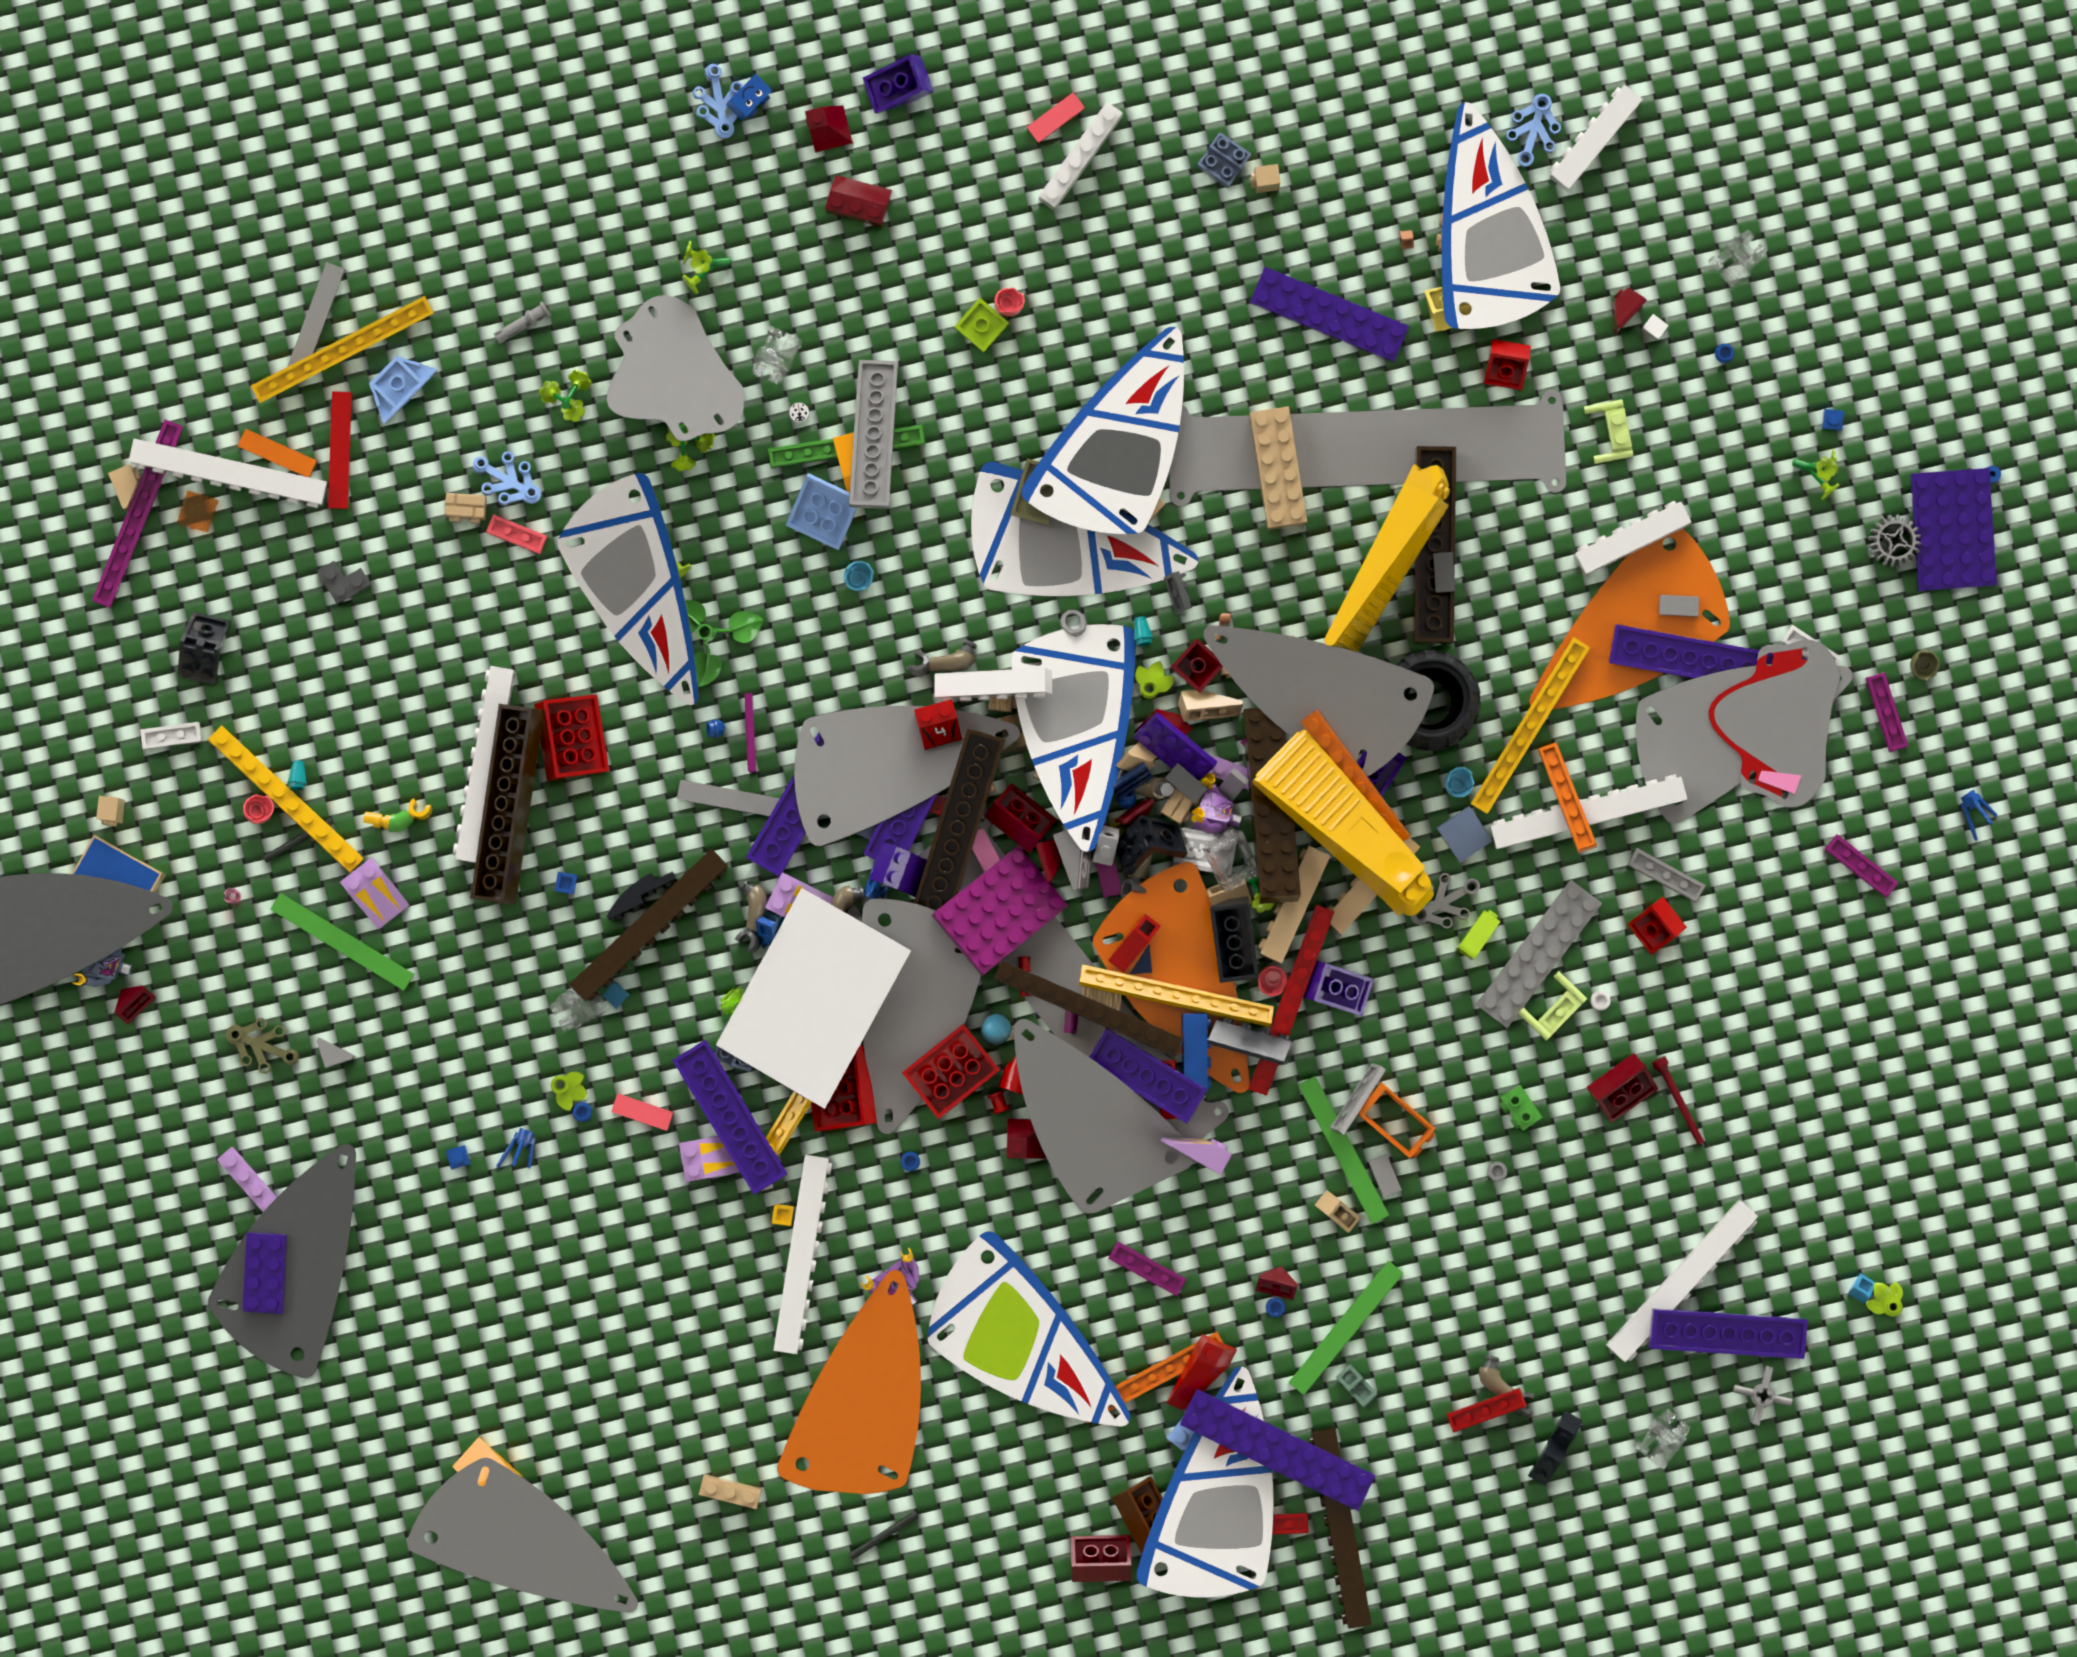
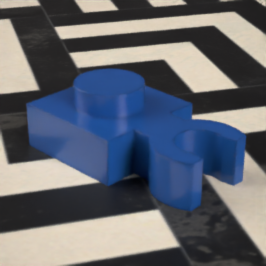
(767, 930)

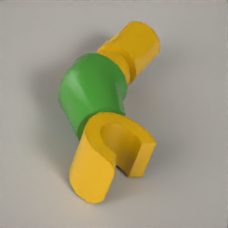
(399, 821)

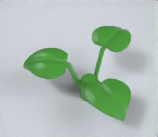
(745, 629)

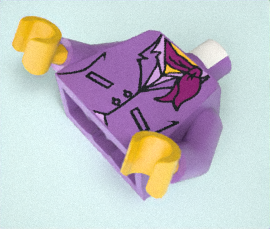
(1214, 809)
(907, 1266)

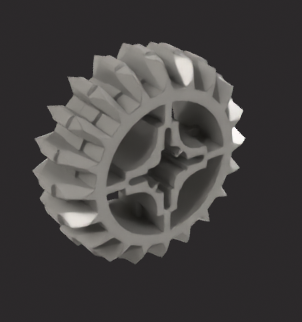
(1902, 543)

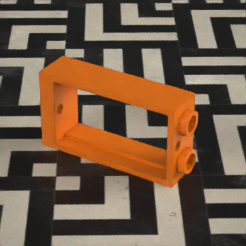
(1427, 1136)

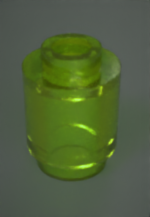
(731, 1000)

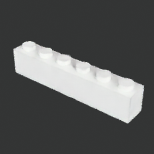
(1591, 142)
(1080, 156)
(1632, 538)
(993, 684)

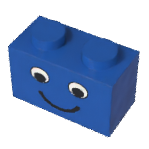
(749, 97)

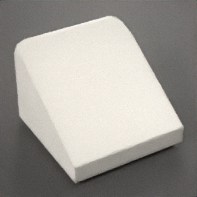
(1654, 327)

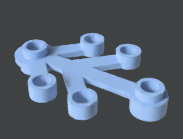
(718, 104)
(1534, 126)
(508, 481)

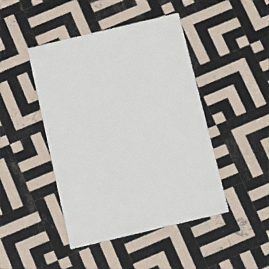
(813, 998)

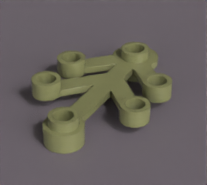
(259, 1044)

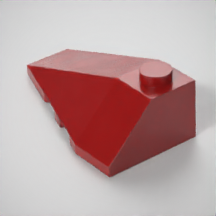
(1204, 1366)

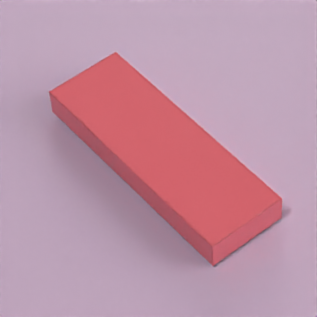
(1055, 117)
(516, 534)
(642, 1112)

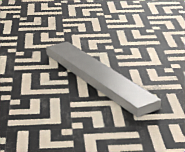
(317, 312)
(726, 798)

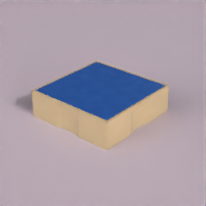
(112, 863)

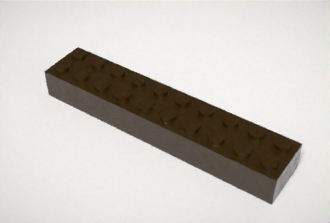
(1435, 611)
(507, 804)
(960, 819)
(1271, 826)

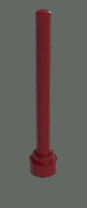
(1661, 1065)

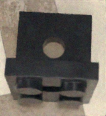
(202, 647)
(1149, 836)

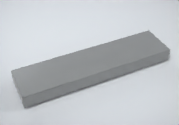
(1666, 875)
(1357, 1099)

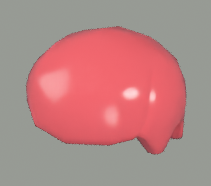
(1009, 301)
(258, 809)
(1272, 980)

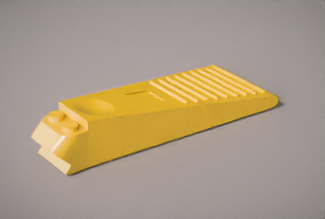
(1391, 556)
(1340, 818)

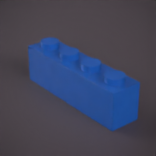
(1194, 1047)

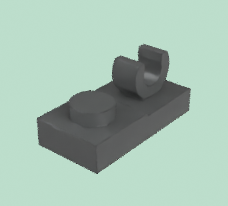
(1177, 592)

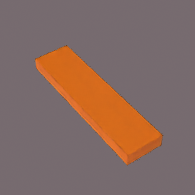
(277, 453)

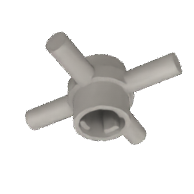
(1771, 1397)

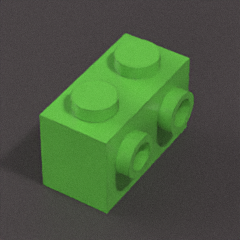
(1520, 1108)

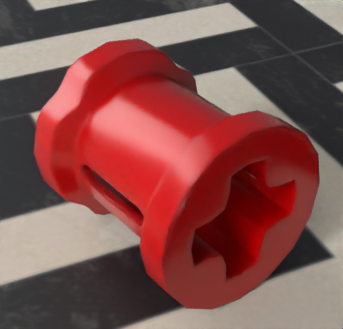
(998, 1102)

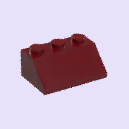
(858, 201)
(1020, 817)
(1622, 1087)
(1101, 1558)

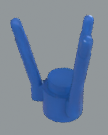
(1974, 800)
(873, 889)
(523, 1138)

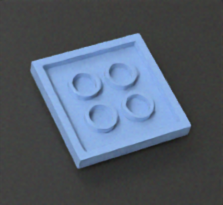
(822, 512)

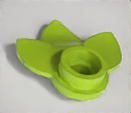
(1154, 677)
(572, 1089)
(1884, 1297)

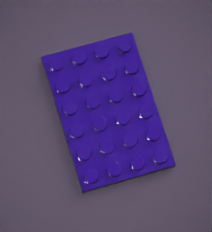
(1954, 529)

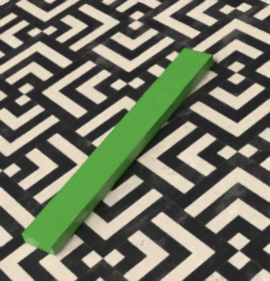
(826, 449)
(342, 941)
(1343, 1151)
(1345, 1327)

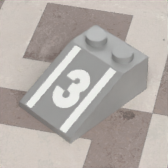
(1195, 841)
(1074, 859)

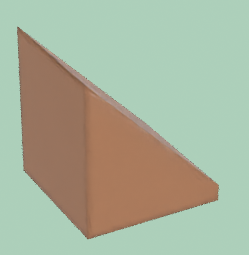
(1407, 239)

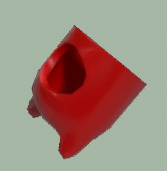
(1010, 1078)

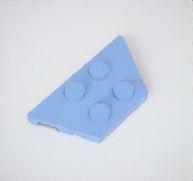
(398, 384)

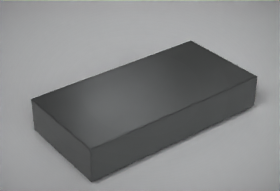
(1444, 572)
(1186, 783)

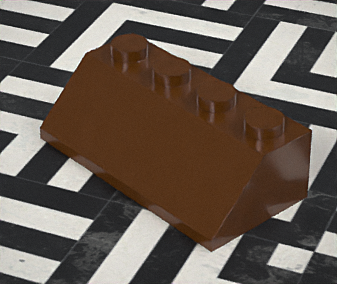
(1138, 1509)

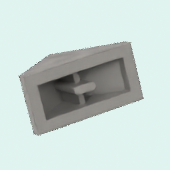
(332, 1054)

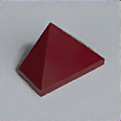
(1141, 808)
(132, 1002)
(1277, 1283)

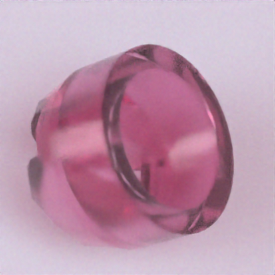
(227, 898)

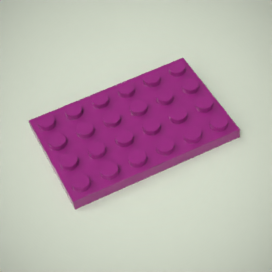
(999, 910)

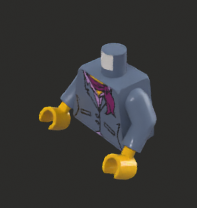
(104, 970)

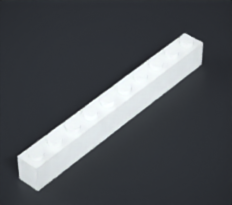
(227, 472)
(497, 692)
(1596, 810)
(801, 1254)
(1684, 1278)

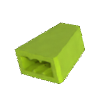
(1478, 934)

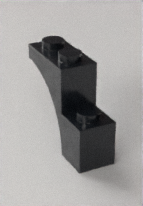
(1556, 1447)

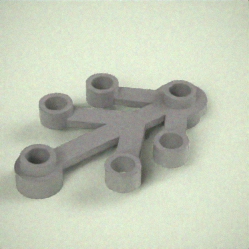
(1441, 903)

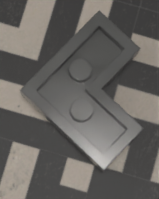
(343, 587)

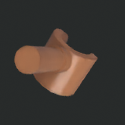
(1223, 619)

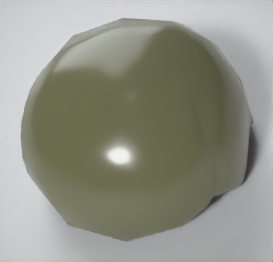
(1924, 665)

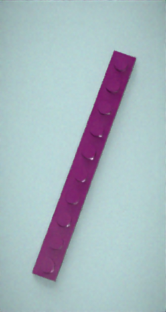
(134, 522)

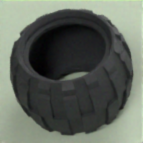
(1463, 693)

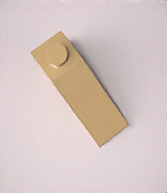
(1207, 705)

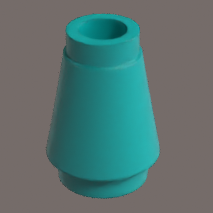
(1142, 632)
(297, 776)

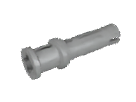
(530, 318)

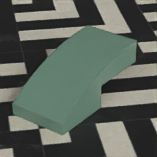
(1357, 1385)

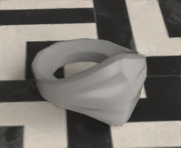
(1074, 632)

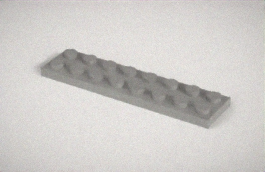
(873, 434)
(1538, 953)

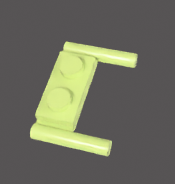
(1617, 430)
(1559, 1011)

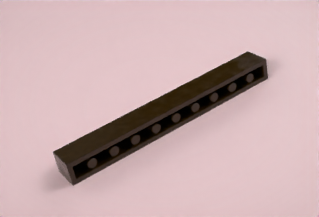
(648, 926)
(1088, 1008)
(1344, 1545)

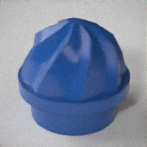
(715, 728)
(1127, 801)

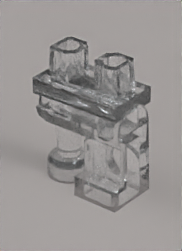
(1743, 256)
(776, 360)
(577, 1011)
(1669, 1439)

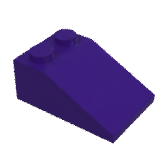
(898, 83)
(1384, 776)
(898, 869)
(1339, 988)

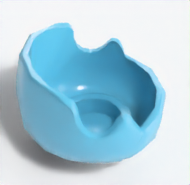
(858, 576)
(1459, 782)
(996, 1029)

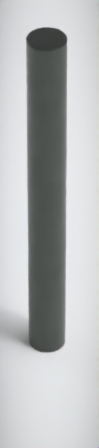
(290, 844)
(883, 1535)

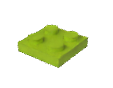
(981, 325)

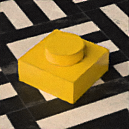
(782, 1214)

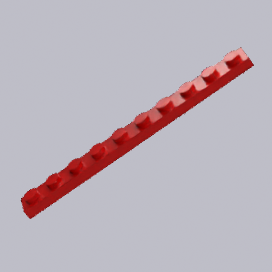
(1294, 991)

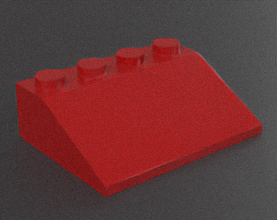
(572, 737)
(951, 1071)
(851, 1101)

